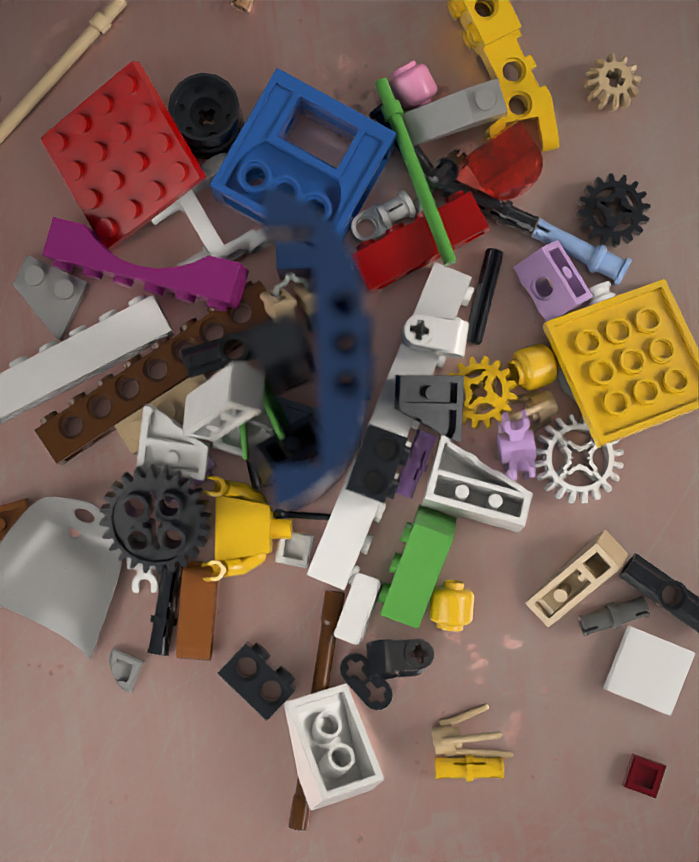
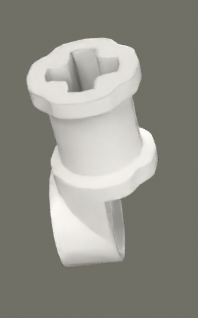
(384, 216)

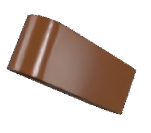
(196, 613)

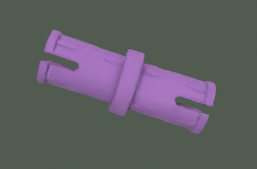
(416, 463)

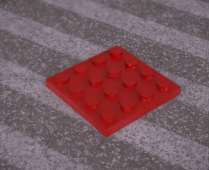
(122, 156)

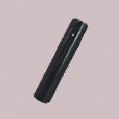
(484, 295)

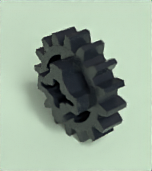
(600, 208)

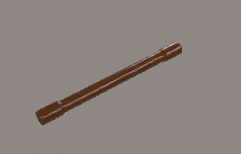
(330, 616)

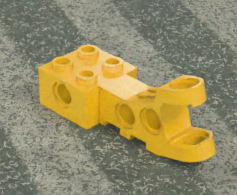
(497, 44)

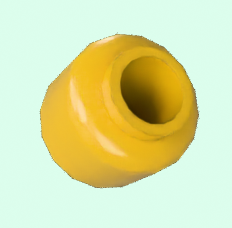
(533, 366)
(451, 605)

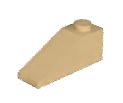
(578, 578)

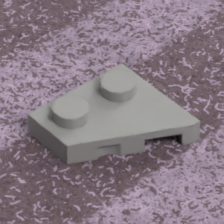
(50, 294)

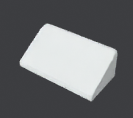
(358, 608)

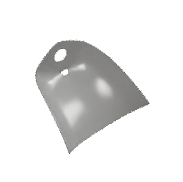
(57, 576)

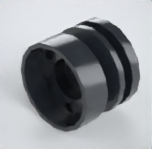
(209, 99)

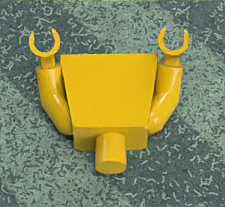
(242, 528)

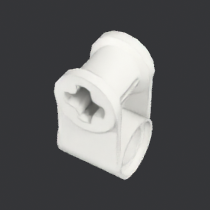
(443, 335)

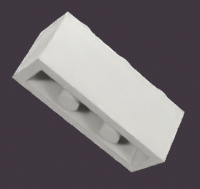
(223, 402)

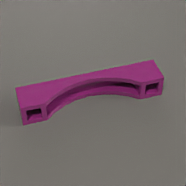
(207, 279)

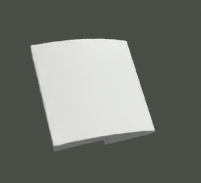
(649, 670)

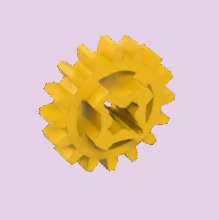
(488, 381)

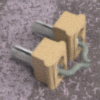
(280, 302)

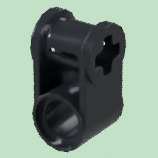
(392, 658)

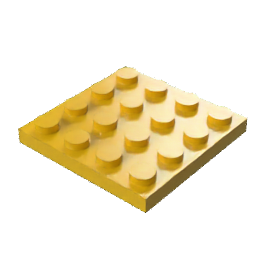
(628, 361)

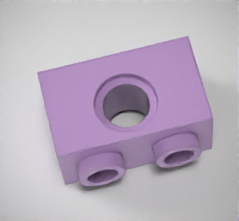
(554, 265)

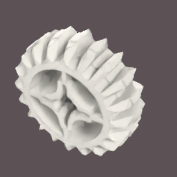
(589, 468)

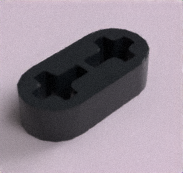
(360, 687)

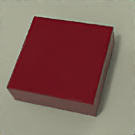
(644, 775)

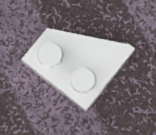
(164, 444)

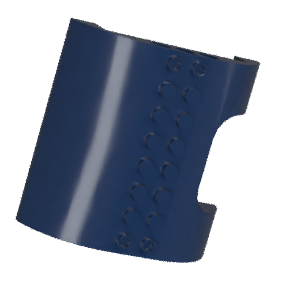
(338, 314)

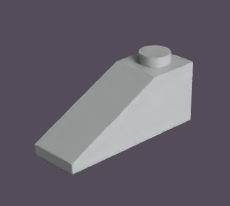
(456, 112)

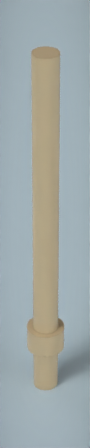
(99, 25)

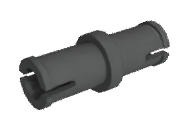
(613, 616)

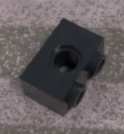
(296, 449)

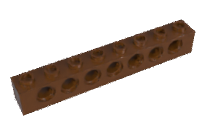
(53, 426)

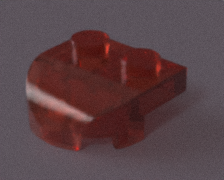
(506, 162)

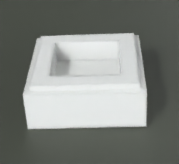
(295, 550)

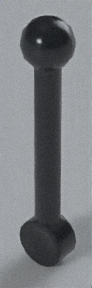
(282, 514)

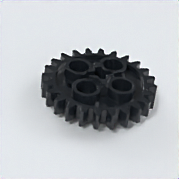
(185, 519)

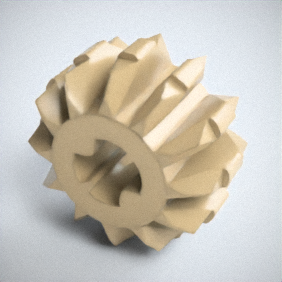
(624, 87)

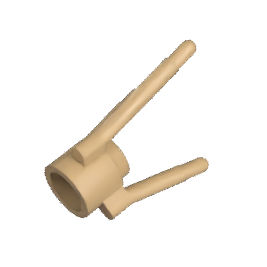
(540, 407)
(449, 740)

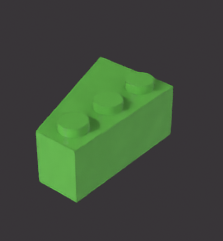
(417, 566)

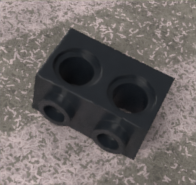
(370, 461)
(251, 686)

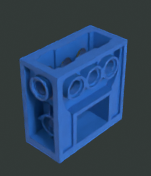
(267, 156)

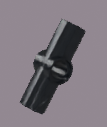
(213, 356)
(652, 582)

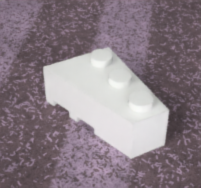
(473, 490)

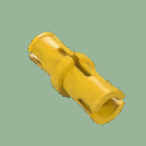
(469, 768)

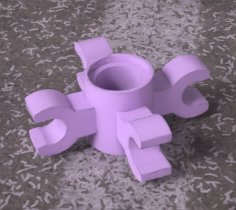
(516, 446)

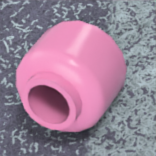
(413, 85)

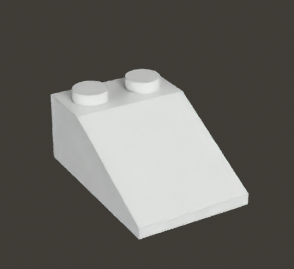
(331, 747)

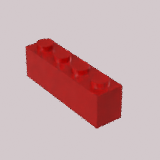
(413, 245)

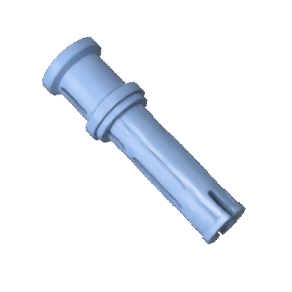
(595, 258)

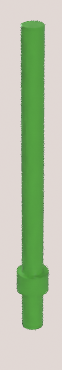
(393, 114)

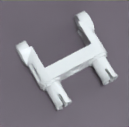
(249, 242)

